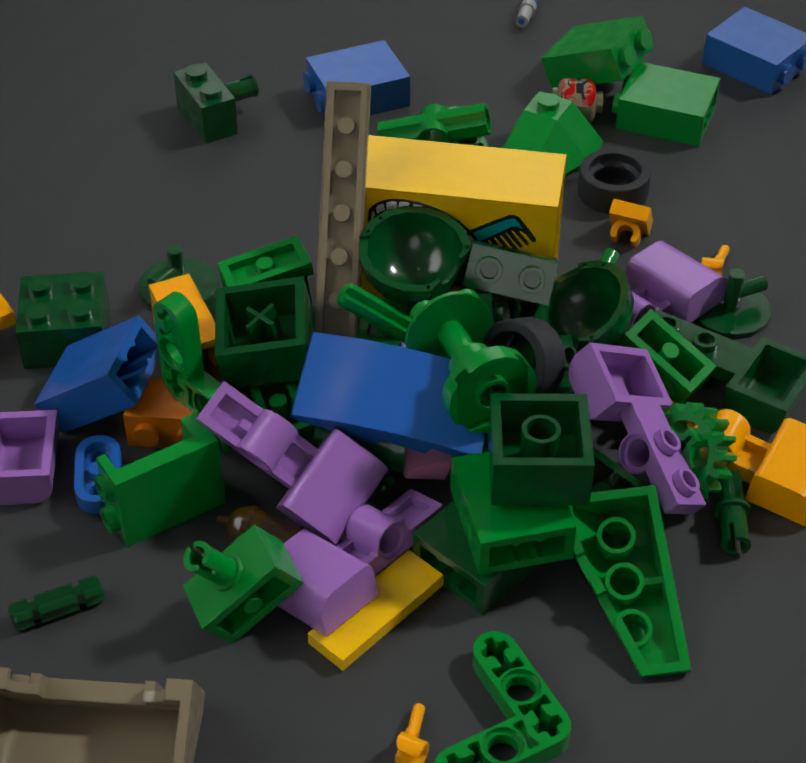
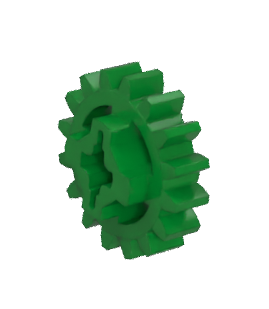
(704, 446)

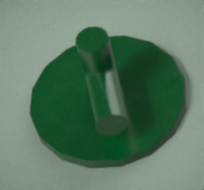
(177, 265)
(743, 309)
(615, 477)

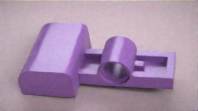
(672, 283)
(628, 389)
(27, 455)
(321, 481)
(342, 576)

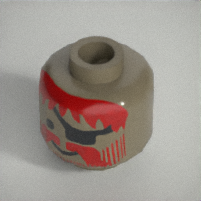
(583, 95)

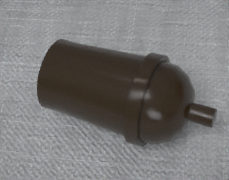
(246, 517)

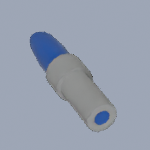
(526, 11)

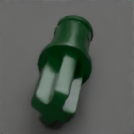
(733, 515)

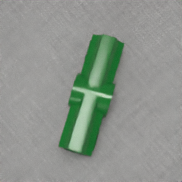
(440, 124)

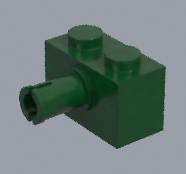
(210, 102)

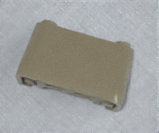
(97, 720)

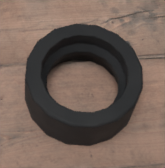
(616, 164)
(545, 343)

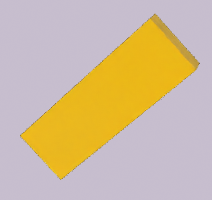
(401, 590)

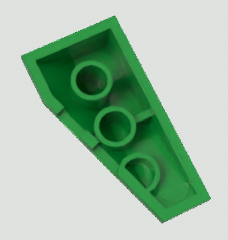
(554, 127)
(630, 571)

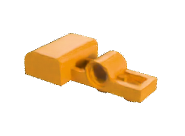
(772, 469)

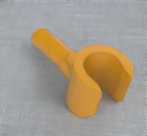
(716, 263)
(410, 747)

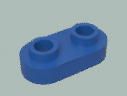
(87, 469)

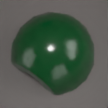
(413, 253)
(589, 304)

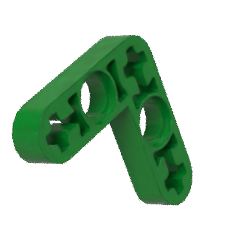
(182, 352)
(522, 724)

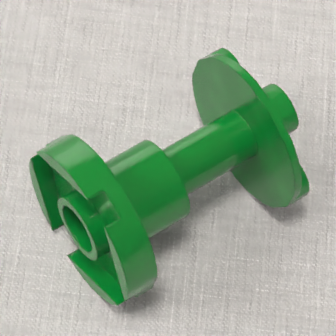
(454, 329)

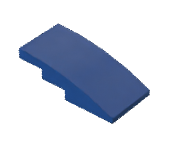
(379, 395)

